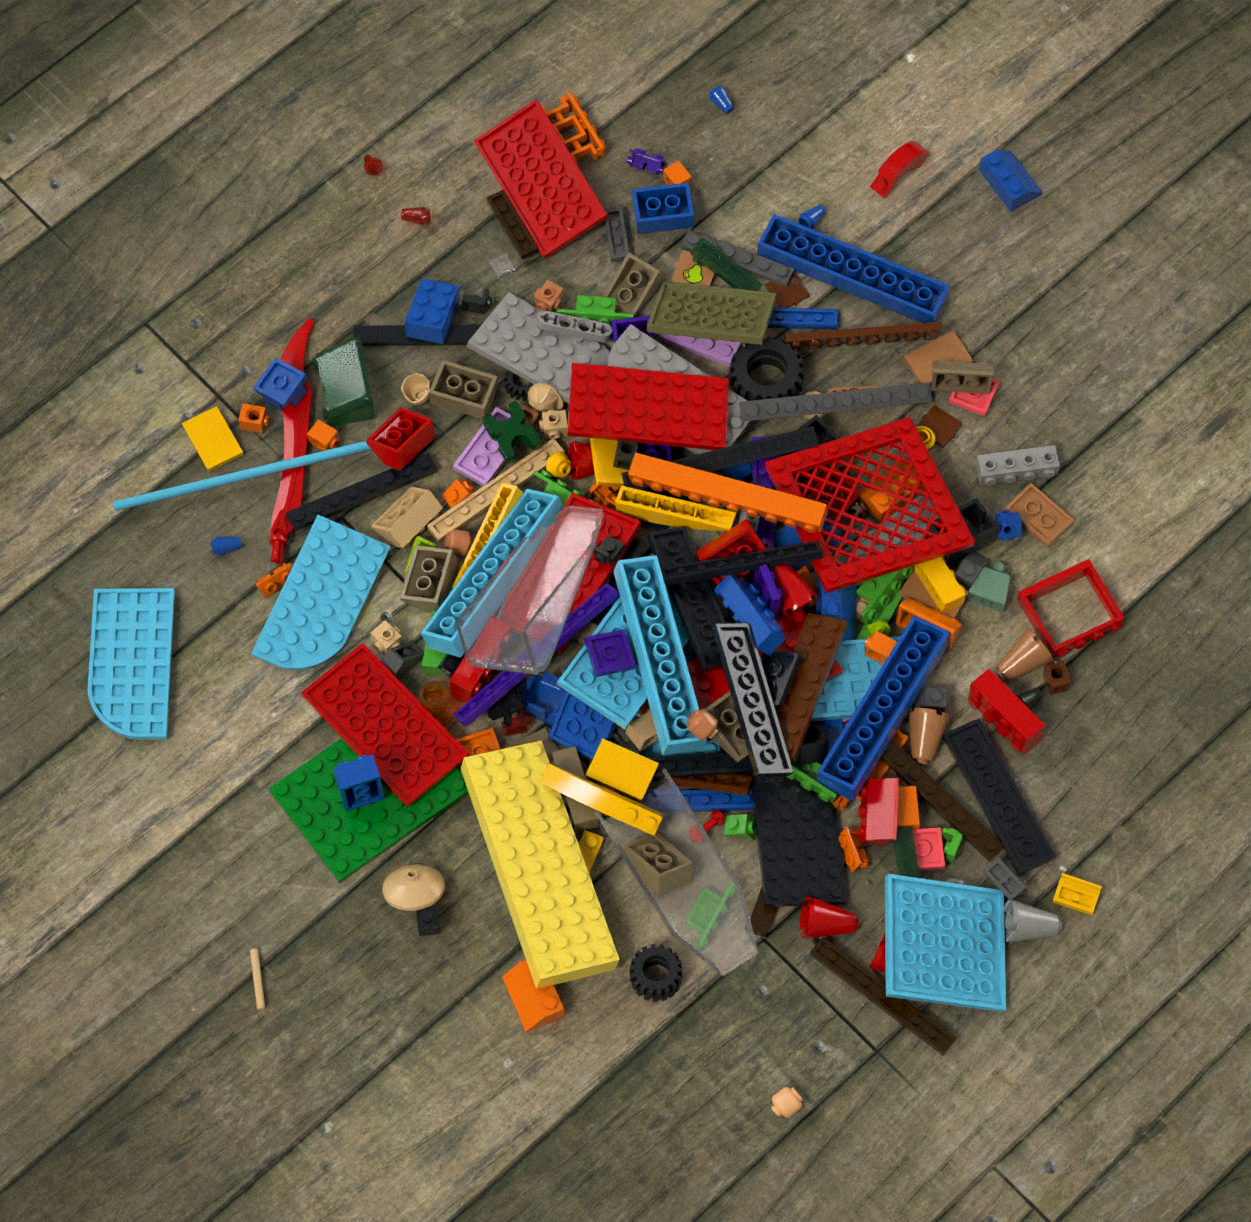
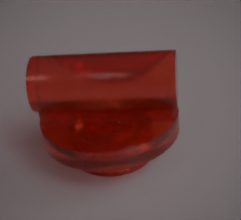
(372, 165)

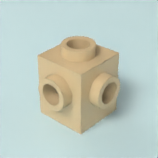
(553, 424)
(386, 637)

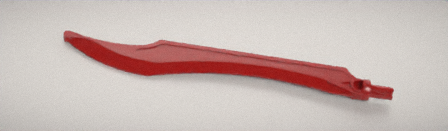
(296, 427)

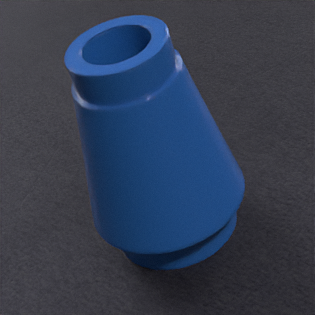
(721, 99)
(812, 216)
(224, 545)

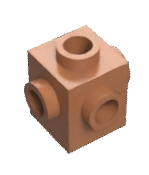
(549, 297)

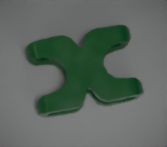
(511, 432)

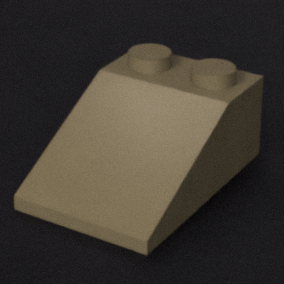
(634, 285)
(729, 731)
(659, 864)

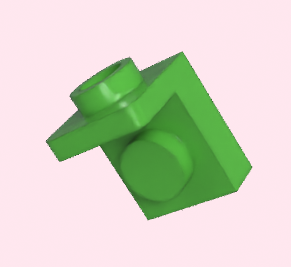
(953, 843)

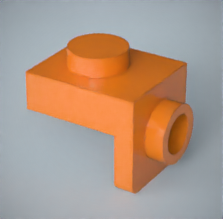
(458, 492)

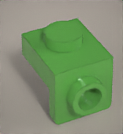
(740, 826)

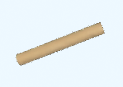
(257, 979)

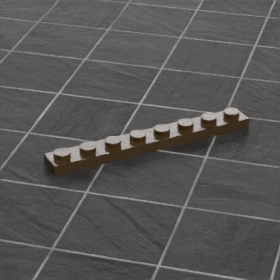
(941, 801)
(875, 991)

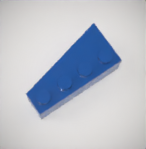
(750, 607)

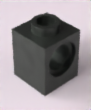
(622, 459)

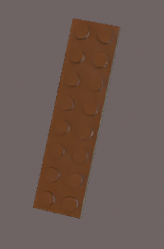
(869, 335)
(818, 649)

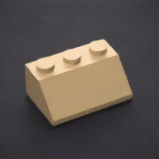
(407, 516)

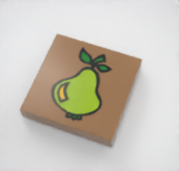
(692, 271)

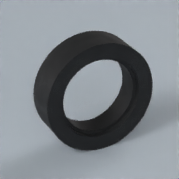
(816, 750)

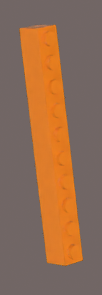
(728, 493)

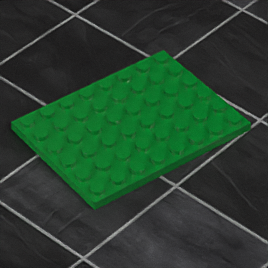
(360, 835)

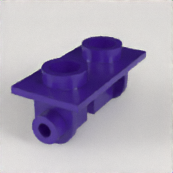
(654, 162)

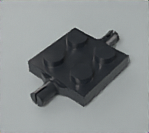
(509, 704)

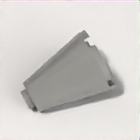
(1028, 923)

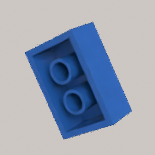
(662, 208)
(432, 311)
(358, 782)

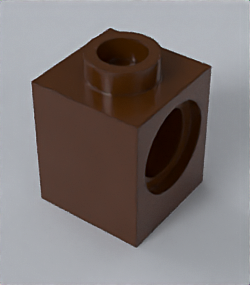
(1056, 685)

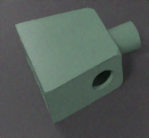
(990, 587)

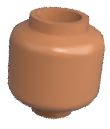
(458, 541)
(702, 724)

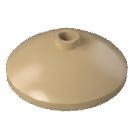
(413, 887)

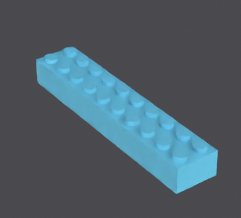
(528, 514)
(658, 652)

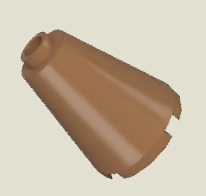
(1023, 657)
(925, 733)

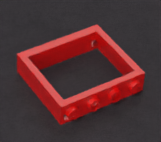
(1062, 579)

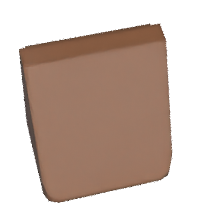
(531, 415)

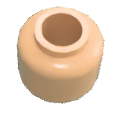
(786, 1102)

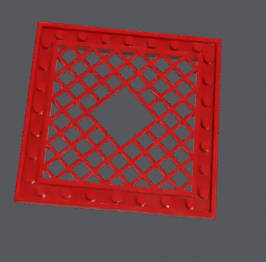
(903, 431)

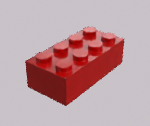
(469, 680)
(1005, 712)

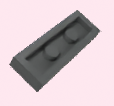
(616, 234)

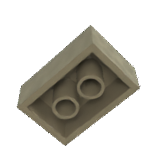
(463, 389)

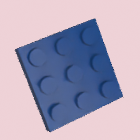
(580, 726)

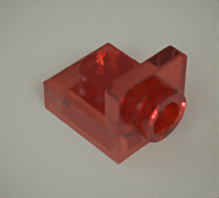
(518, 726)

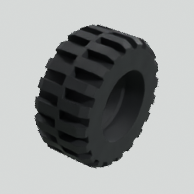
(771, 353)

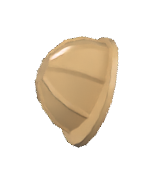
(544, 398)

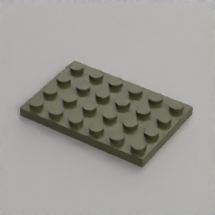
(711, 312)

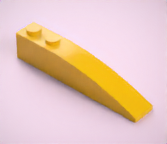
(501, 506)
(672, 511)
(602, 799)

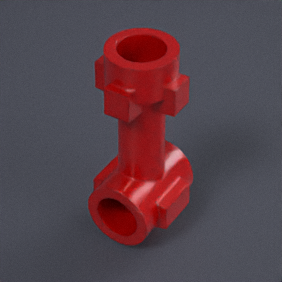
(717, 818)

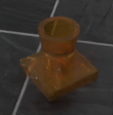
(438, 701)

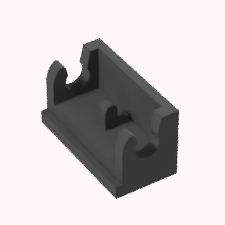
(1005, 879)

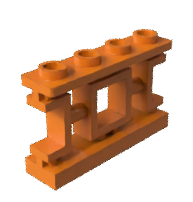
(581, 123)

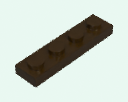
(512, 224)

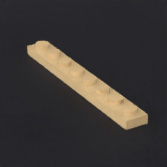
(483, 498)

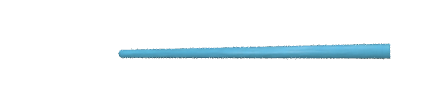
(240, 475)

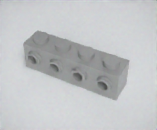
(1017, 465)

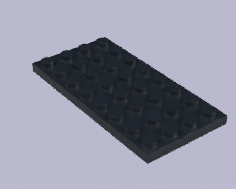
(797, 843)

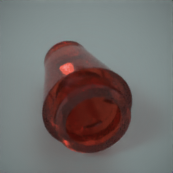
(416, 215)

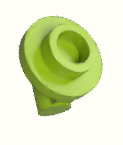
(880, 626)

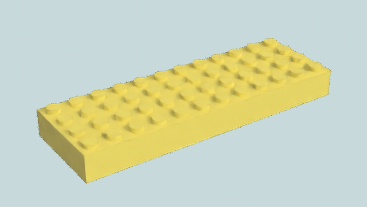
(539, 865)

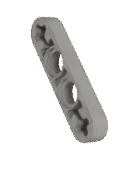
(573, 329)

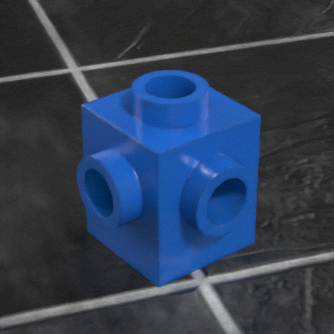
(1009, 524)

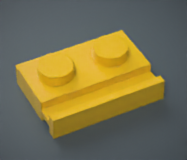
(1077, 894)

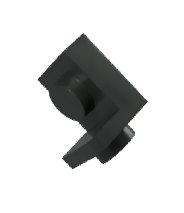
(475, 303)
(608, 551)

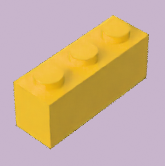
(941, 584)

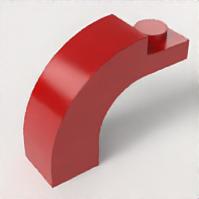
(898, 163)

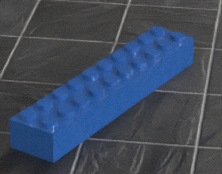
(853, 270)
(883, 708)

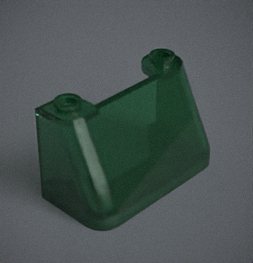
(345, 383)

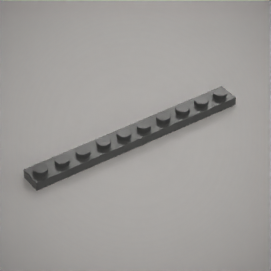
(835, 402)

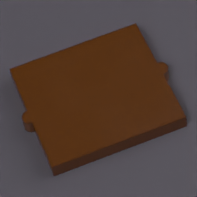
(788, 295)
(941, 424)

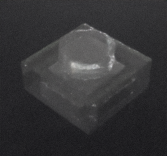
(501, 266)

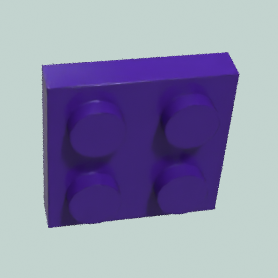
(766, 583)
(609, 653)

